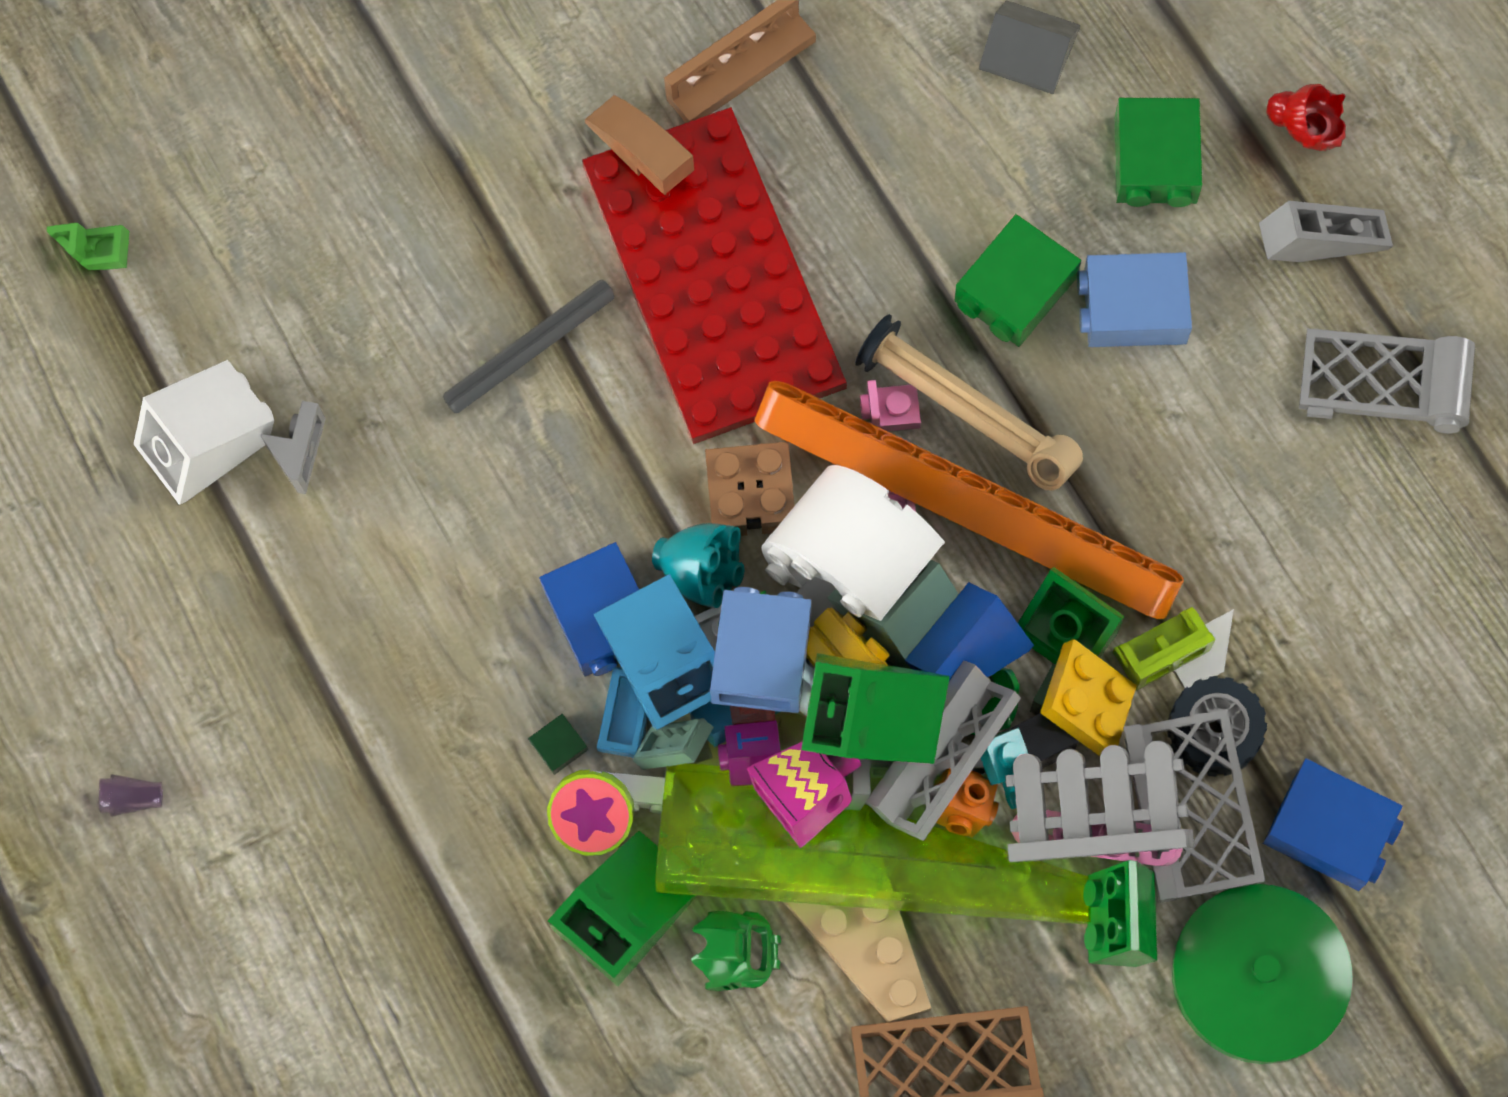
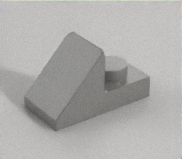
(298, 454)

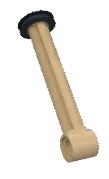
(1047, 458)

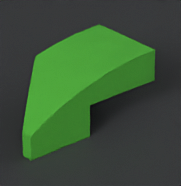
(94, 247)

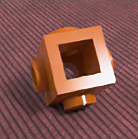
(971, 806)

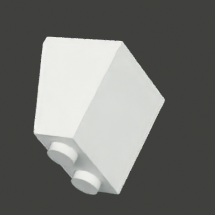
(201, 429)

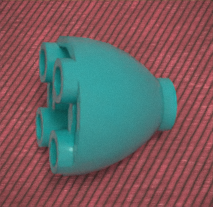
(701, 561)

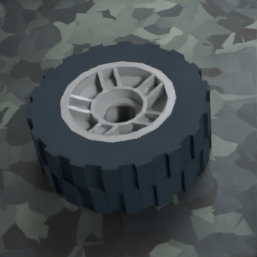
(1244, 715)

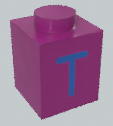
(746, 746)

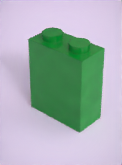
(1158, 151)
(1016, 281)

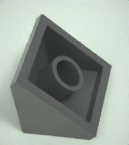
(1028, 46)

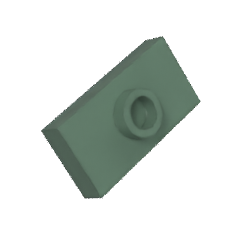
(673, 744)

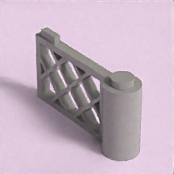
(1443, 386)

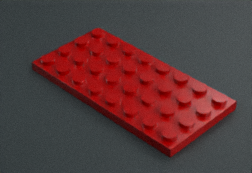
(715, 279)

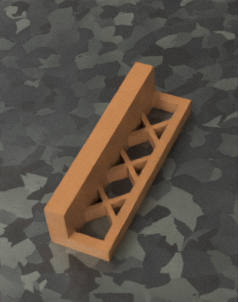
(738, 60)

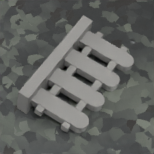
(1118, 803)

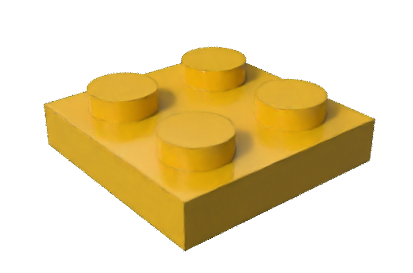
(1088, 698)

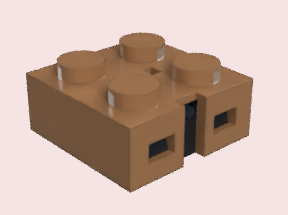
(747, 468)

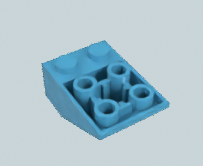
(660, 650)

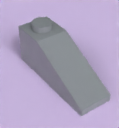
(1323, 231)

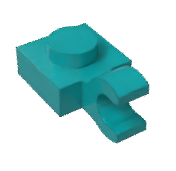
(999, 760)

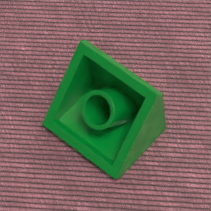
(1068, 612)

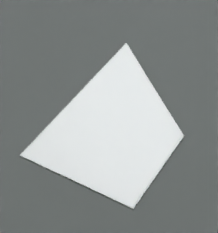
(1213, 661)

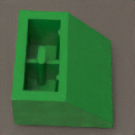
(1121, 915)

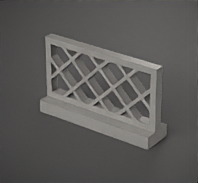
(1169, 878)

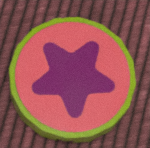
(590, 812)

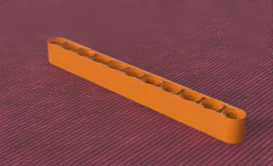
(970, 500)

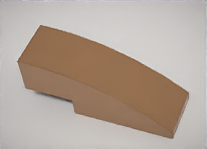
(641, 143)

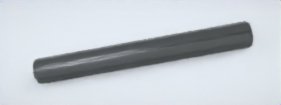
(528, 346)

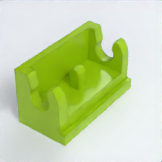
(1164, 648)

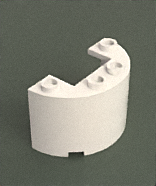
(854, 539)

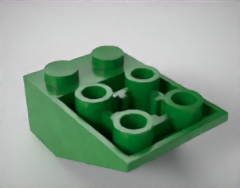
(874, 711)
(618, 912)

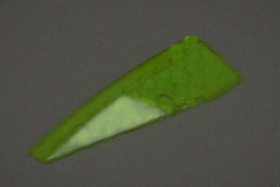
(732, 846)

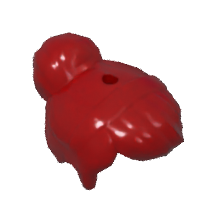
(1310, 107)

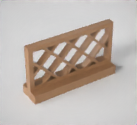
(950, 1022)

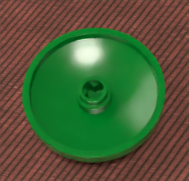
(1262, 974)

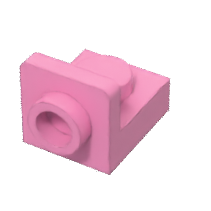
(891, 407)

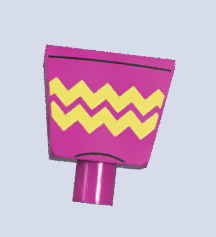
(803, 789)

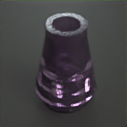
(127, 795)

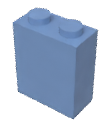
(1135, 299)
(761, 650)

